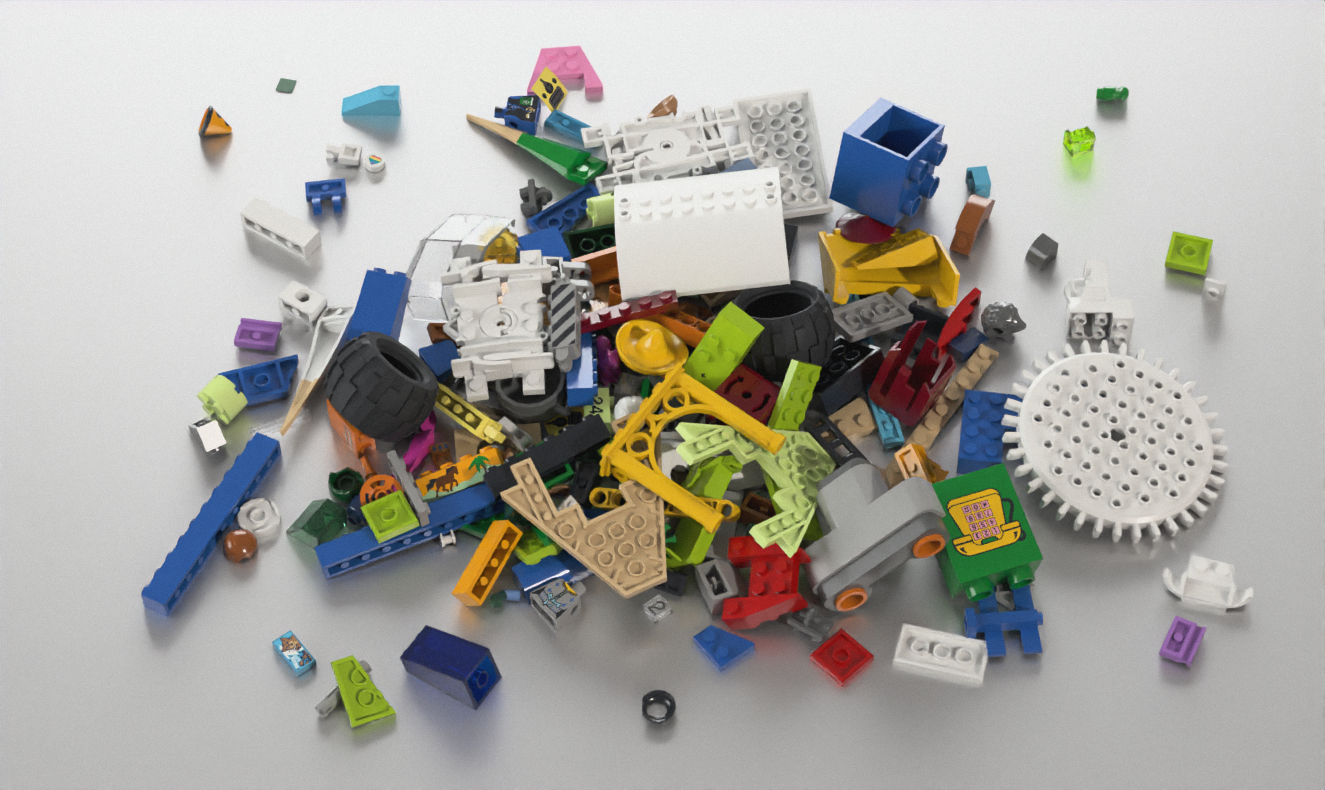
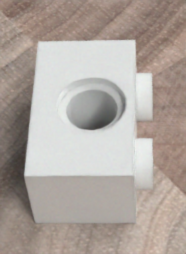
(302, 303)

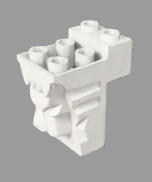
(1091, 309)

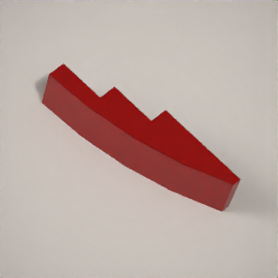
(958, 321)

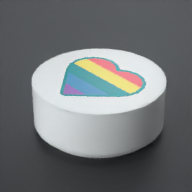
(374, 162)

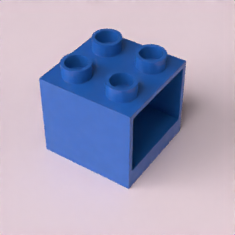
(888, 162)

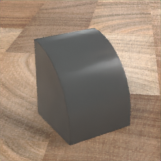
(1042, 251)

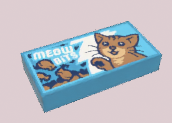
(294, 653)

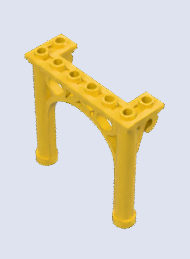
(627, 465)

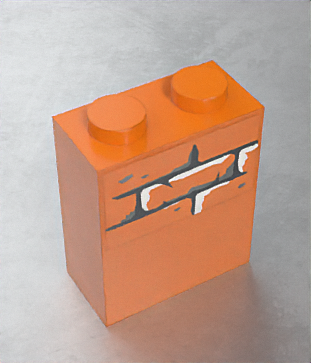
(356, 440)

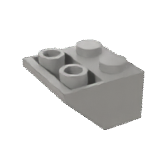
(718, 582)

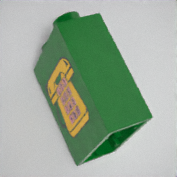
(987, 534)

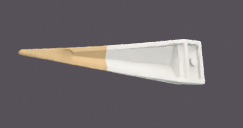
(327, 342)

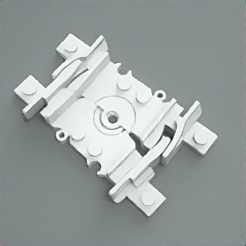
(693, 140)
(503, 350)

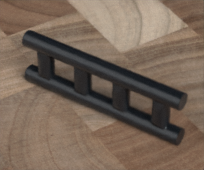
(840, 440)

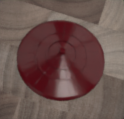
(864, 229)

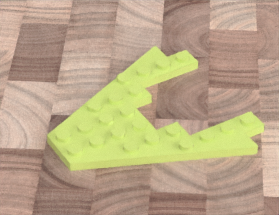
(794, 469)

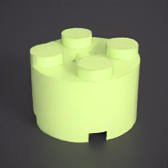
(601, 209)
(222, 399)

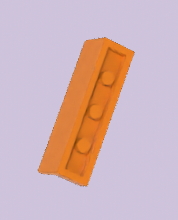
(603, 265)

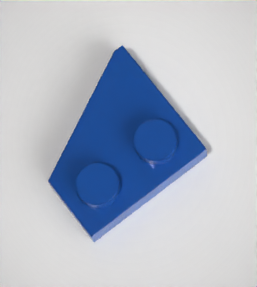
(722, 647)

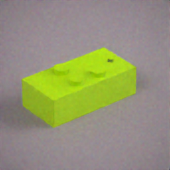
(723, 347)

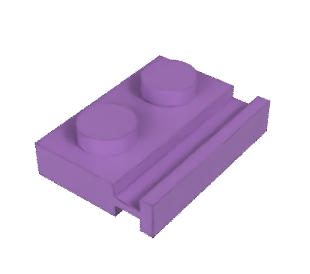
(258, 334)
(1182, 641)

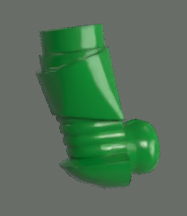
(1112, 93)

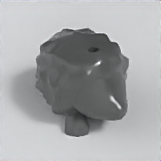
(1001, 321)

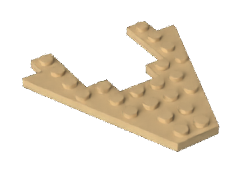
(619, 546)

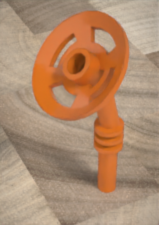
(373, 482)

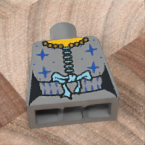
(558, 602)

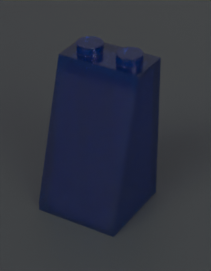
(452, 665)

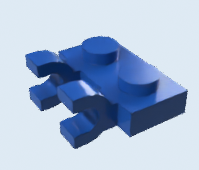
(326, 190)

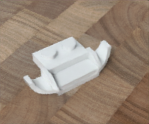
(1207, 584)

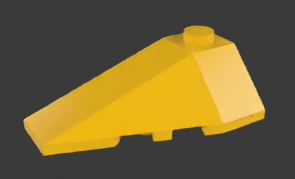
(909, 250)

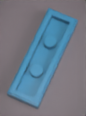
(566, 125)

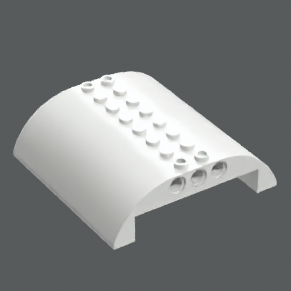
(701, 234)

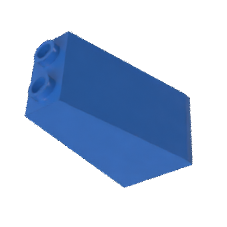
(381, 304)

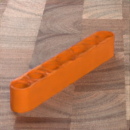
(687, 327)

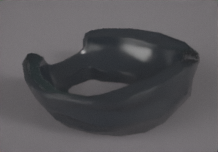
(659, 697)

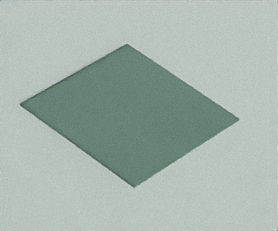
(286, 85)

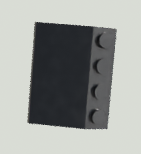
(845, 374)

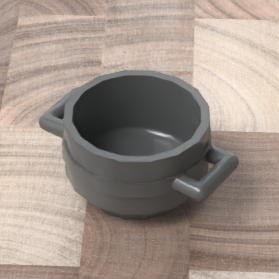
(533, 408)

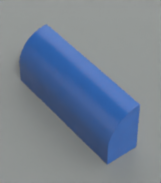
(548, 570)

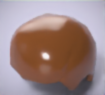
(239, 545)

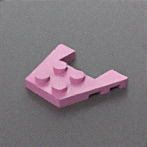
(566, 64)

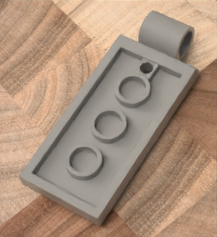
(873, 314)

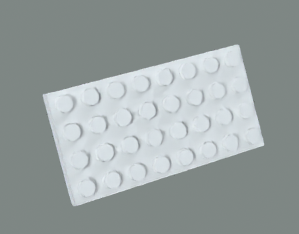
(786, 135)

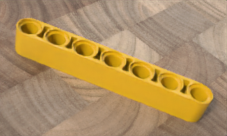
(614, 495)

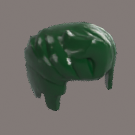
(345, 484)

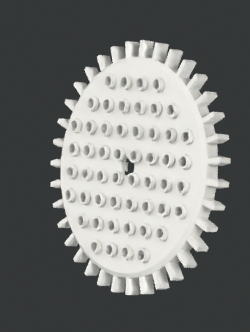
(1079, 499)

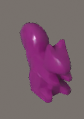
(608, 361)

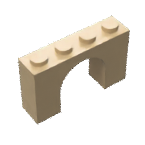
(468, 443)

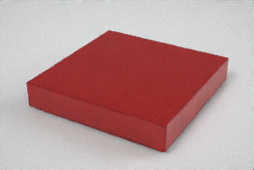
(841, 657)

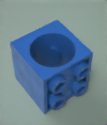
(546, 240)

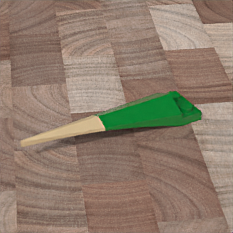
(568, 161)

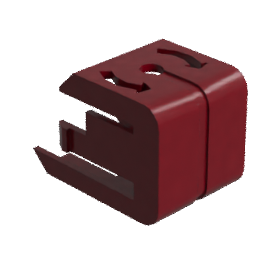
(909, 390)
(749, 393)

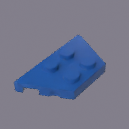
(264, 380)

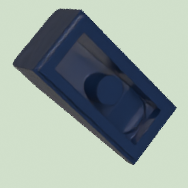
(966, 344)

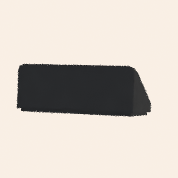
(584, 482)

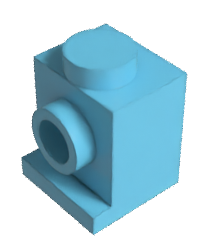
(978, 180)

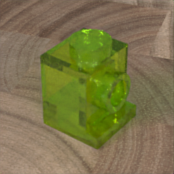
(1079, 141)

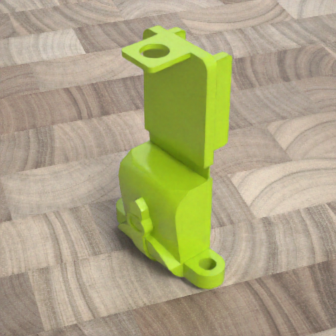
(706, 480)

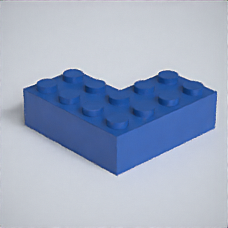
(982, 430)

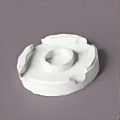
(259, 517)

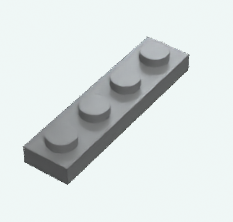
(411, 493)

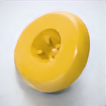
(650, 347)

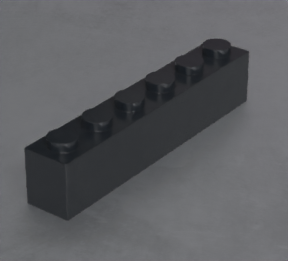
(551, 454)

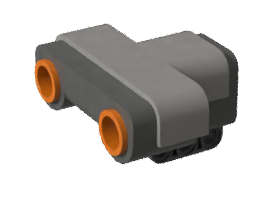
(870, 531)

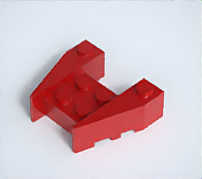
(771, 584)

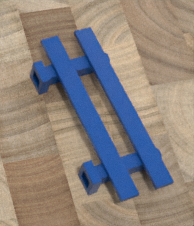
(994, 622)

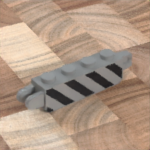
(565, 323)

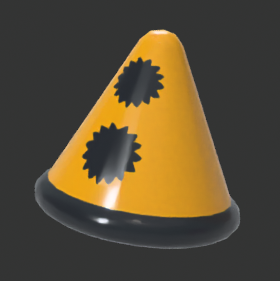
(213, 123)

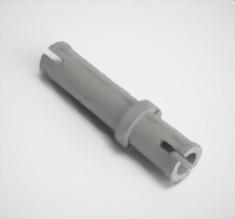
(334, 696)

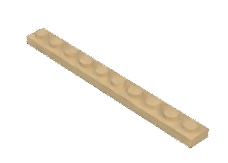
(946, 406)

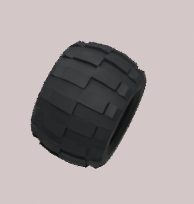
(795, 326)
(381, 387)

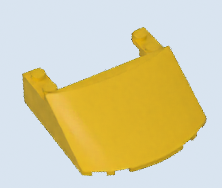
(841, 278)

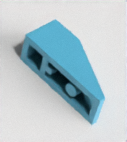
(377, 101)

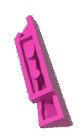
(417, 453)

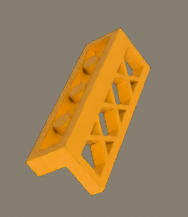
(915, 463)

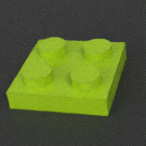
(1188, 253)
(390, 516)

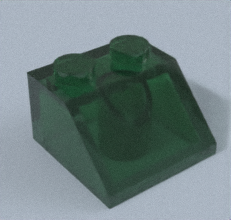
(319, 523)

